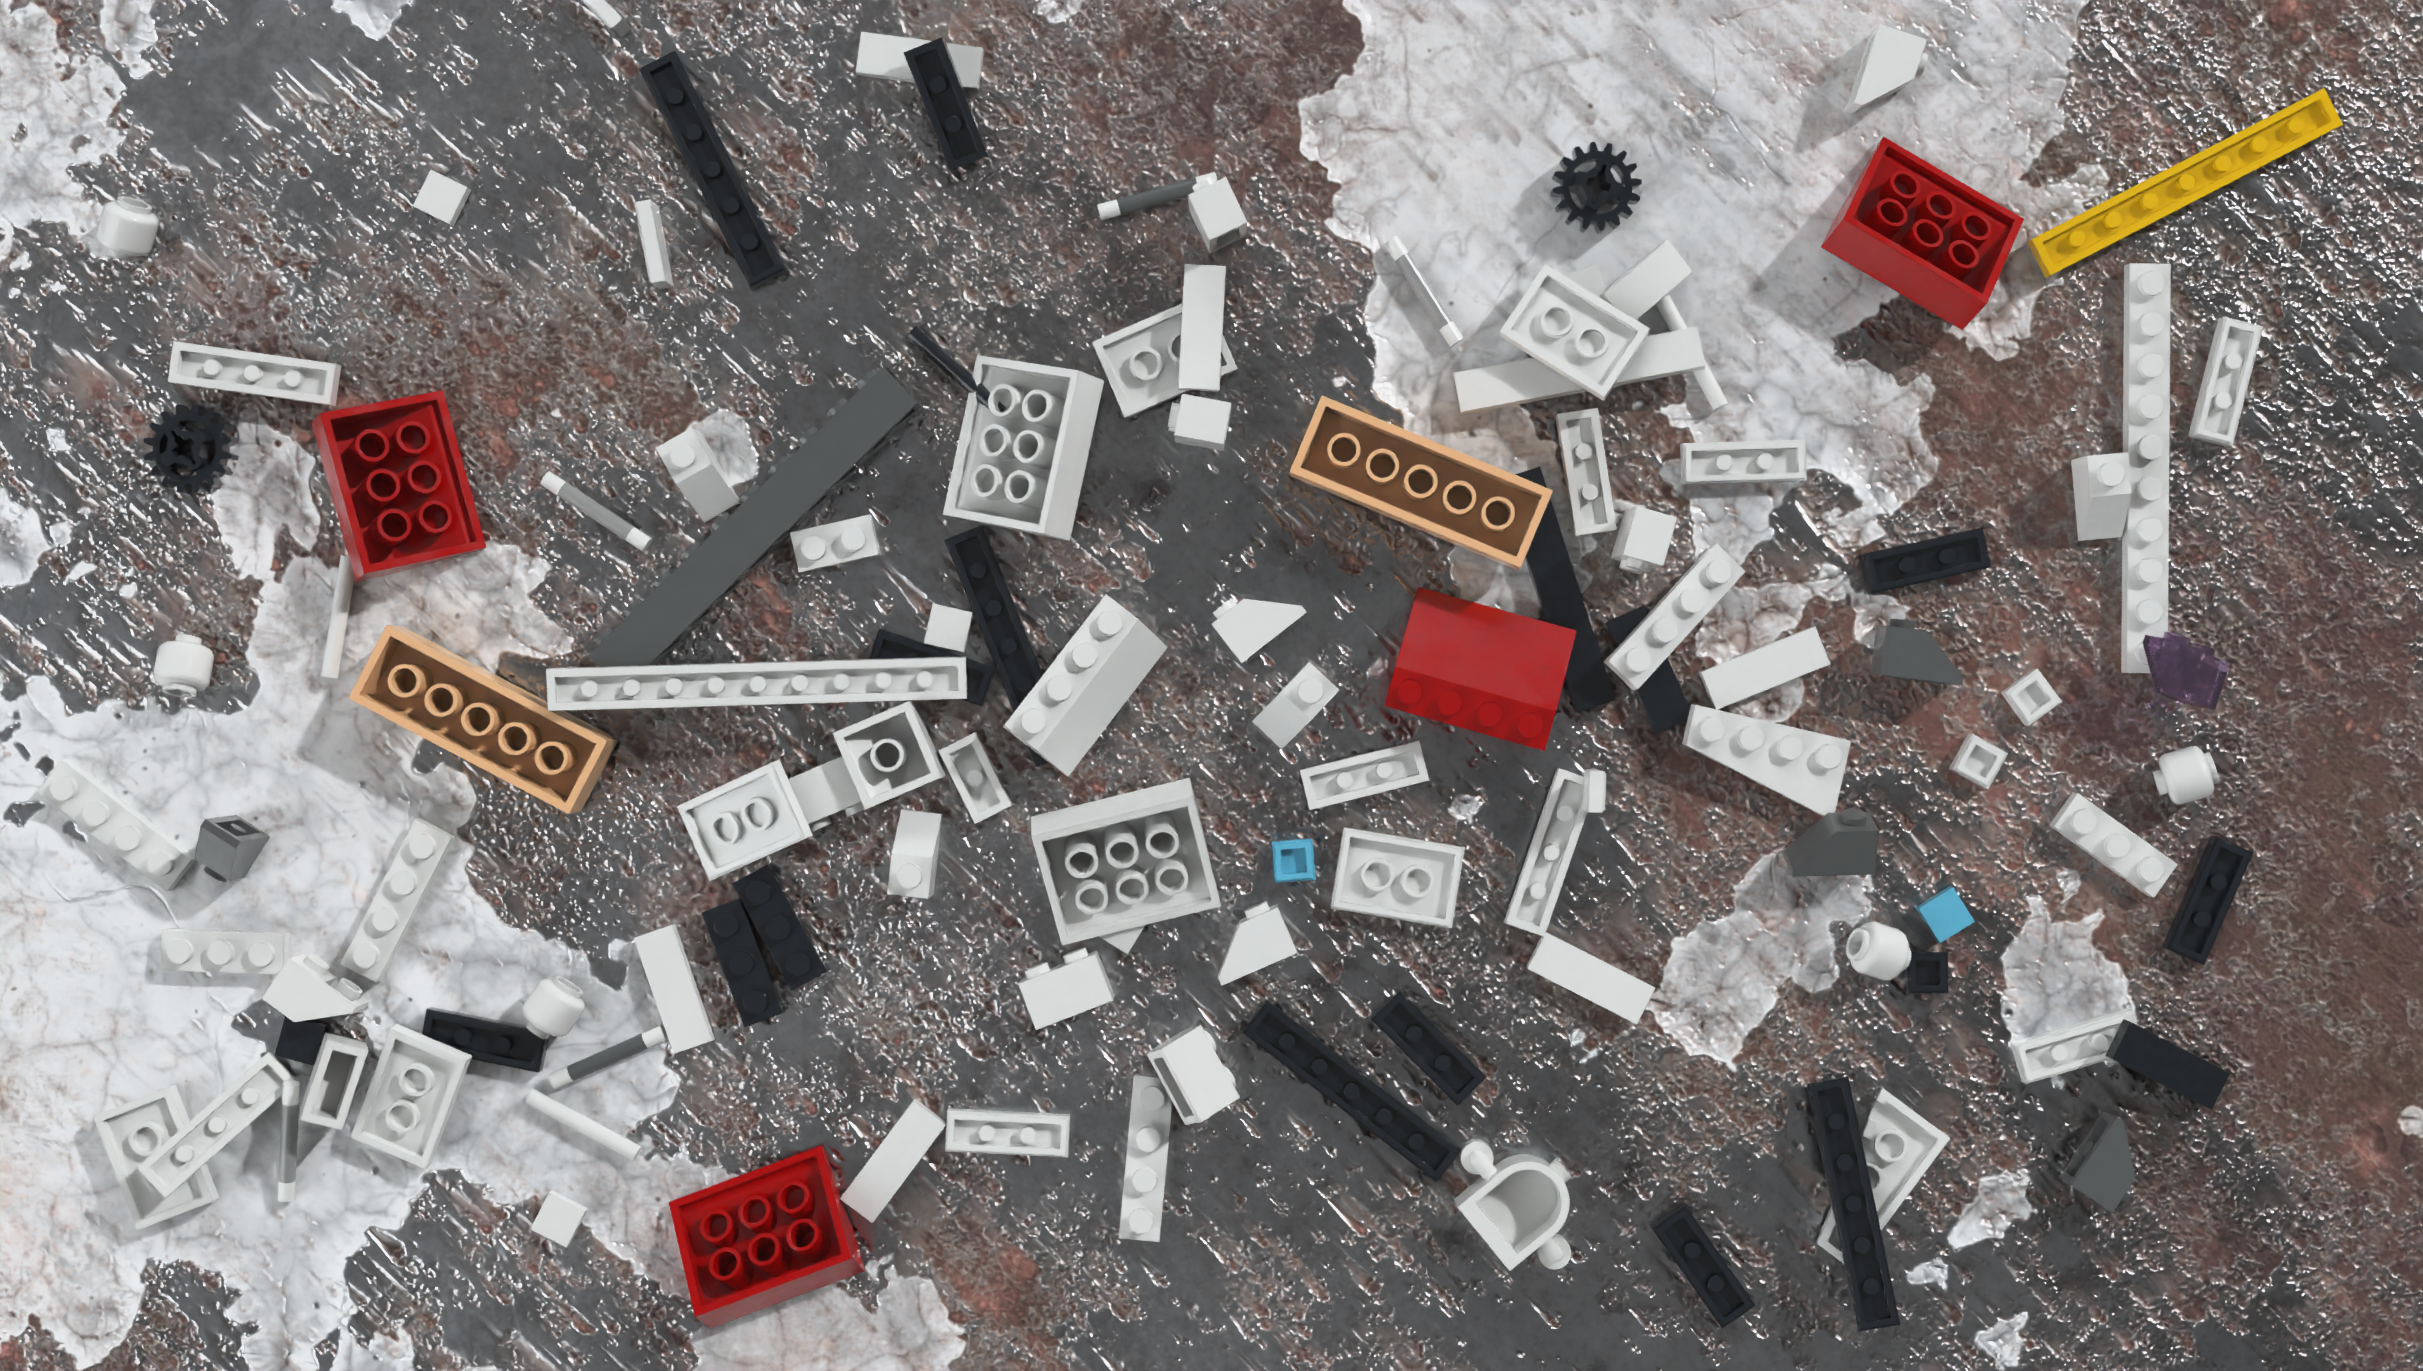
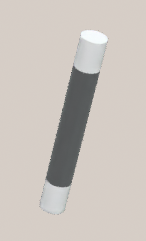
(1150, 197)
(608, 1056)

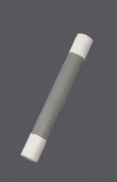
(1423, 291)
(596, 511)
(288, 1141)

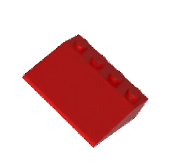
(1923, 234)
(398, 484)
(1481, 668)
(764, 1238)

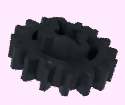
(1579, 184)
(173, 445)

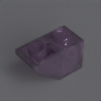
(2185, 671)

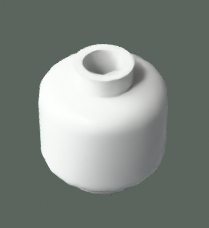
(127, 228)
(183, 666)
(2186, 775)
(1878, 951)
(553, 1007)

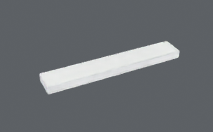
(1534, 381)

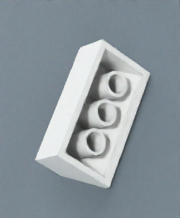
(1086, 685)

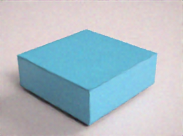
(1293, 860)
(1944, 914)

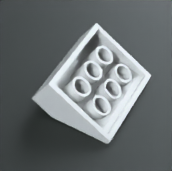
(1030, 459)
(1110, 871)

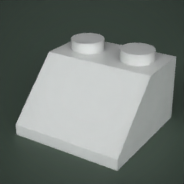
(889, 754)

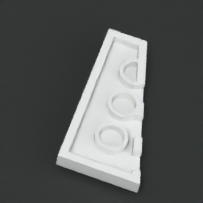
(1784, 758)
(1897, 1154)

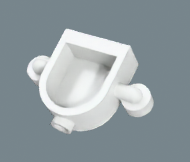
(1517, 1205)

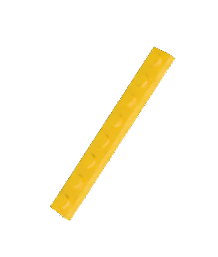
(2184, 183)

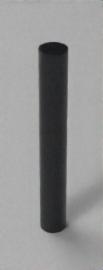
(949, 366)

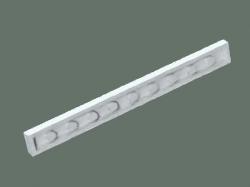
(2147, 441)
(756, 683)

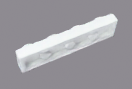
(254, 373)
(1674, 616)
(116, 825)
(1548, 854)
(397, 900)
(216, 1125)
(1146, 1159)

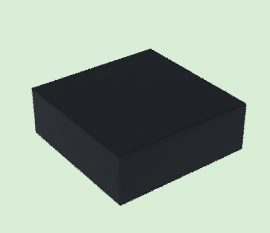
(1926, 972)
(301, 1040)

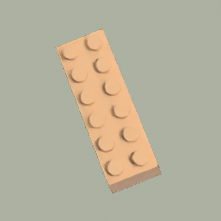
(1420, 483)
(483, 719)

